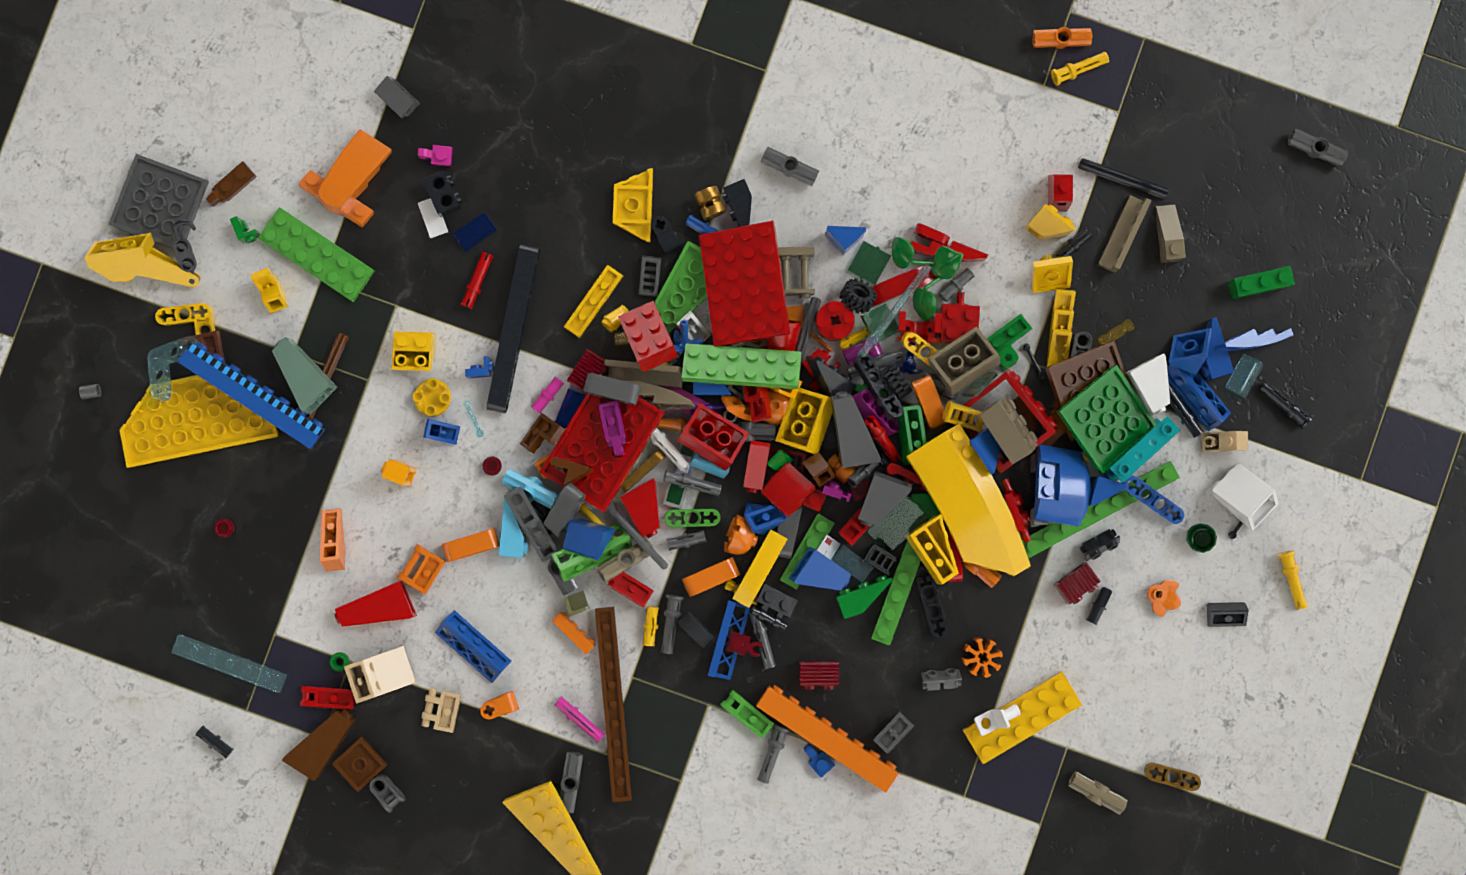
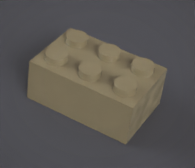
(964, 361)
(1009, 429)

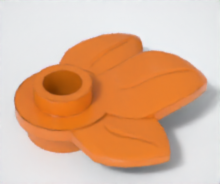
(1166, 597)

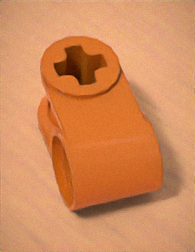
(502, 704)

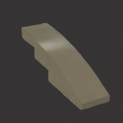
(663, 397)

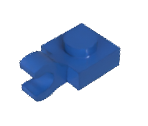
(820, 761)

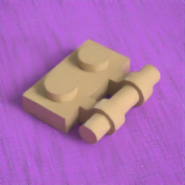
(447, 710)

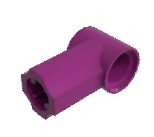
(852, 352)

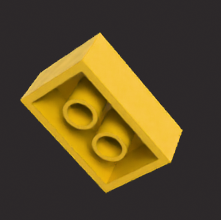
(805, 421)

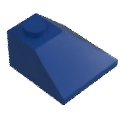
(986, 448)

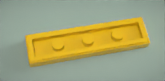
(593, 301)

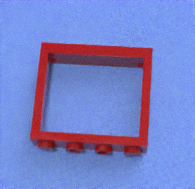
(1026, 395)

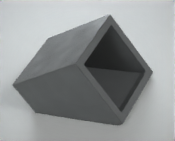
(882, 498)

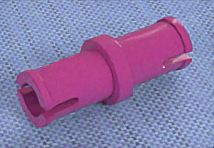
(547, 395)

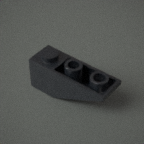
(740, 201)
(828, 378)

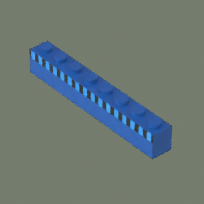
(252, 395)

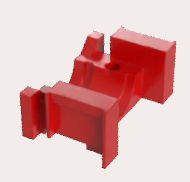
(920, 328)

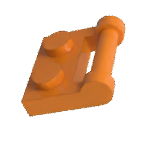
(427, 571)

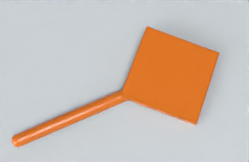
(797, 314)

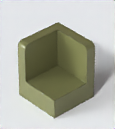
(576, 603)

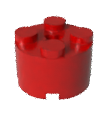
(834, 310)

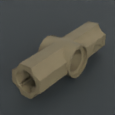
(615, 566)
(1097, 792)

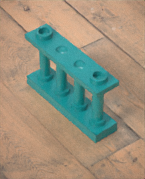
(1143, 450)

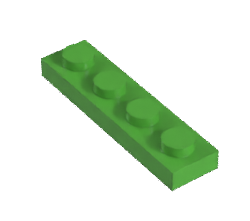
(815, 535)

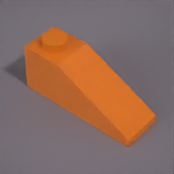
(332, 540)

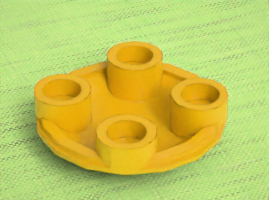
(432, 397)

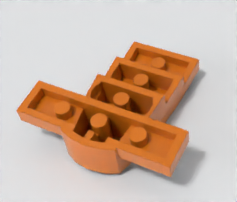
(349, 178)

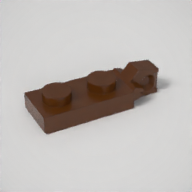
(231, 184)

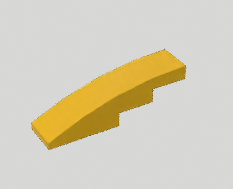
(1061, 326)
(759, 568)

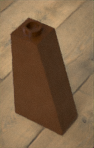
(319, 747)

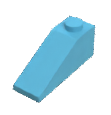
(512, 538)

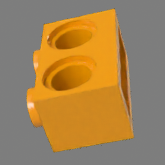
(398, 472)

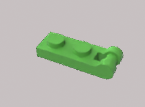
(748, 714)

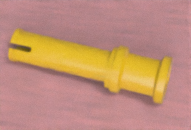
(1071, 70)
(1291, 571)

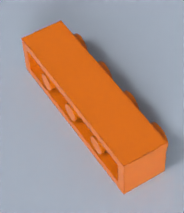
(573, 632)

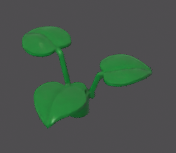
(944, 267)

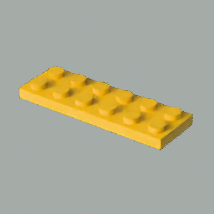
(1038, 710)

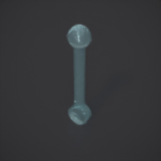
(479, 433)

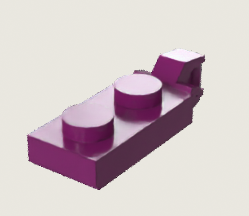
(613, 426)

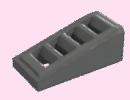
(647, 292)

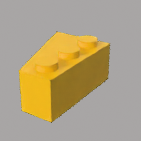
(933, 549)

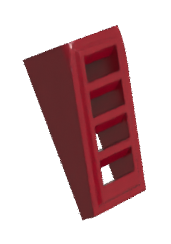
(805, 456)

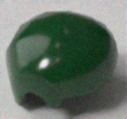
(1201, 537)

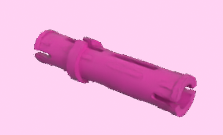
(597, 735)

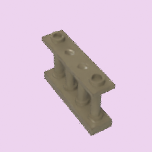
(804, 255)

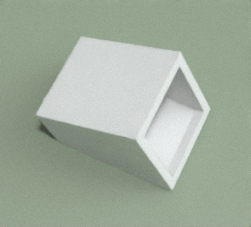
(1151, 384)
(1245, 495)

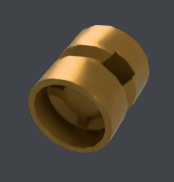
(709, 196)

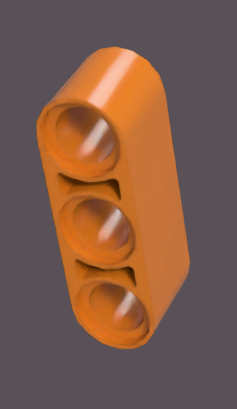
(930, 402)
(470, 545)
(711, 577)

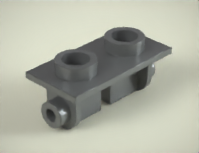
(950, 678)

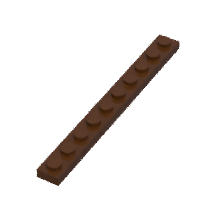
(613, 704)

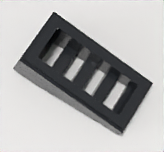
(870, 553)

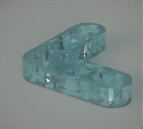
(162, 363)

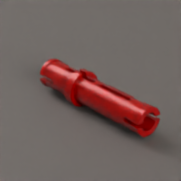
(476, 281)
(879, 433)

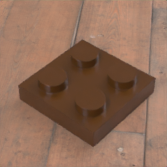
(359, 764)

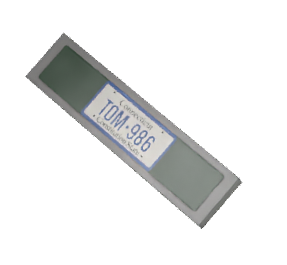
(674, 495)

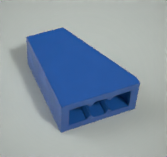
(819, 571)

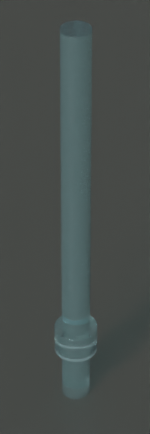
(873, 339)

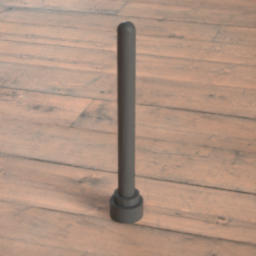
(612, 511)

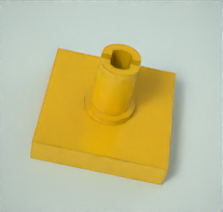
(1051, 273)

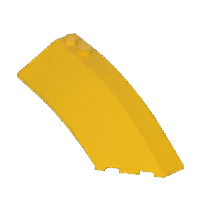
(970, 502)

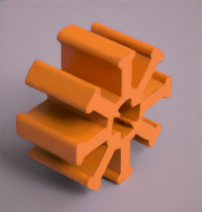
(983, 664)

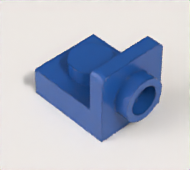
(477, 371)

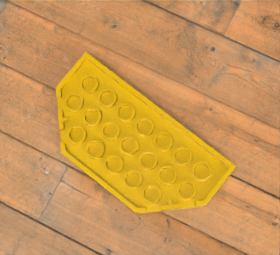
(189, 423)

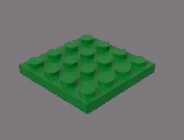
(1107, 418)

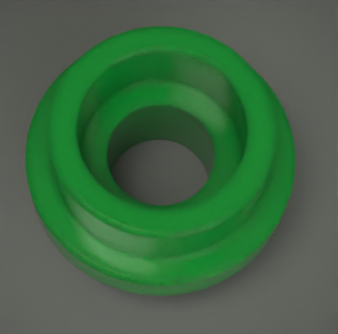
(333, 661)

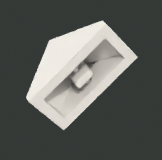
(695, 328)

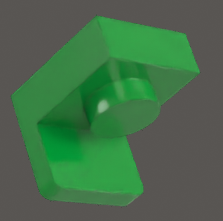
(241, 228)

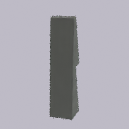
(531, 523)

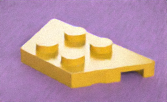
(634, 205)

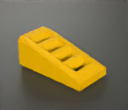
(950, 406)

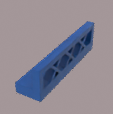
(1195, 397)
(722, 637)
(474, 644)

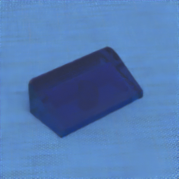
(475, 231)
(569, 407)

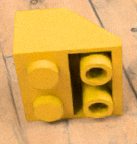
(413, 351)

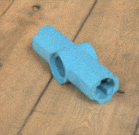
(532, 487)

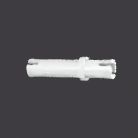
(671, 452)

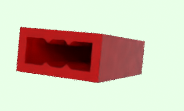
(380, 606)

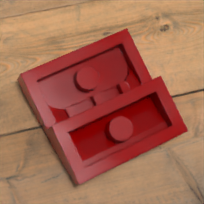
(787, 489)

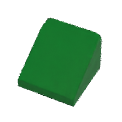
(779, 460)

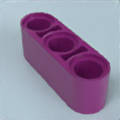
(867, 407)

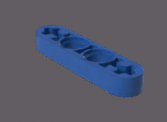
(1153, 498)

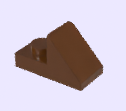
(575, 471)

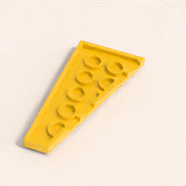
(549, 821)

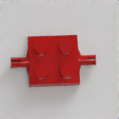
(958, 319)
(1015, 502)

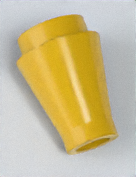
(611, 320)

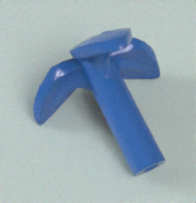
(681, 337)

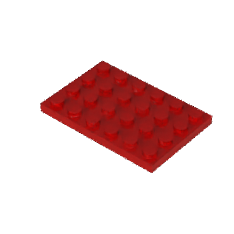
(744, 284)
(586, 445)

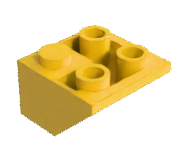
(1050, 224)

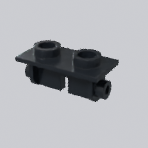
(1107, 542)

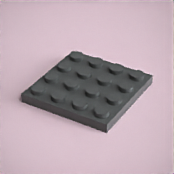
(156, 199)

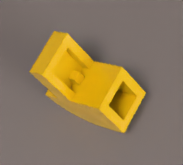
(270, 290)

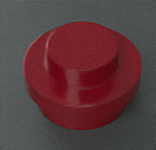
(492, 465)
(224, 528)

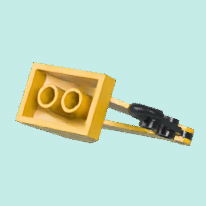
(133, 255)

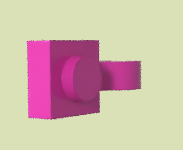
(439, 155)

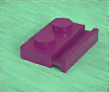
(833, 489)

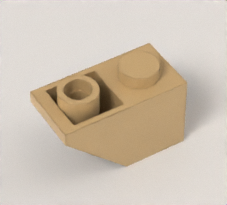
(1224, 441)

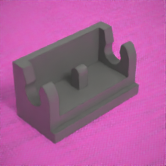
(396, 97)
(893, 733)

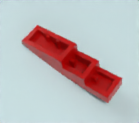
(969, 253)

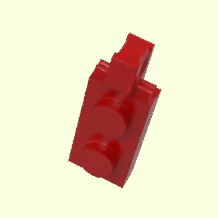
(631, 589)

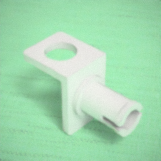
(998, 719)

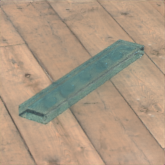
(229, 663)

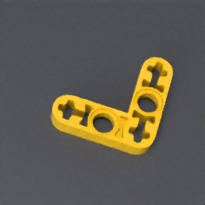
(199, 320)

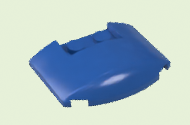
(1061, 486)

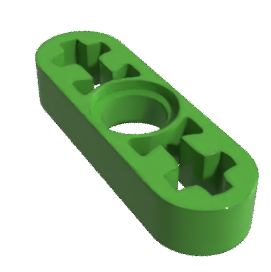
(687, 511)

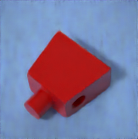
(1060, 191)

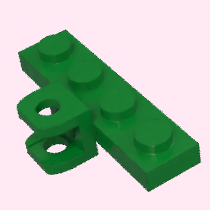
(1005, 337)

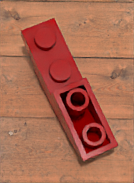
(759, 401)

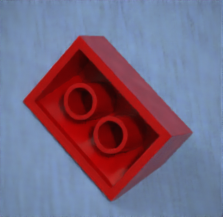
(713, 437)

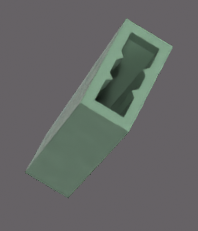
(303, 376)

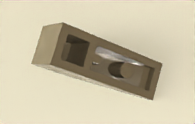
(1169, 234)

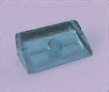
(1244, 375)

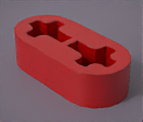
(931, 234)

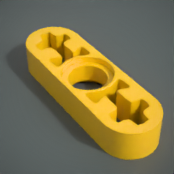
(917, 339)

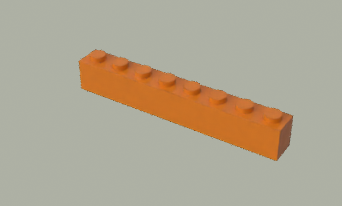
(827, 738)

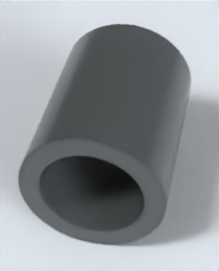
(90, 391)

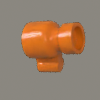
(841, 473)

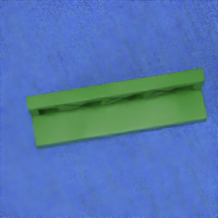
(579, 564)

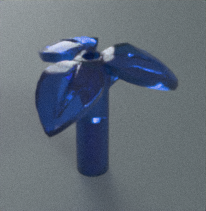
(909, 364)

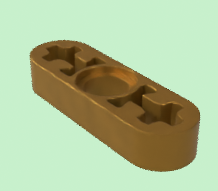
(643, 470)
(1184, 785)

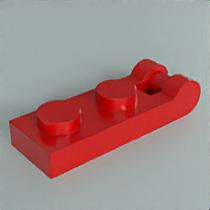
(908, 476)
(327, 697)

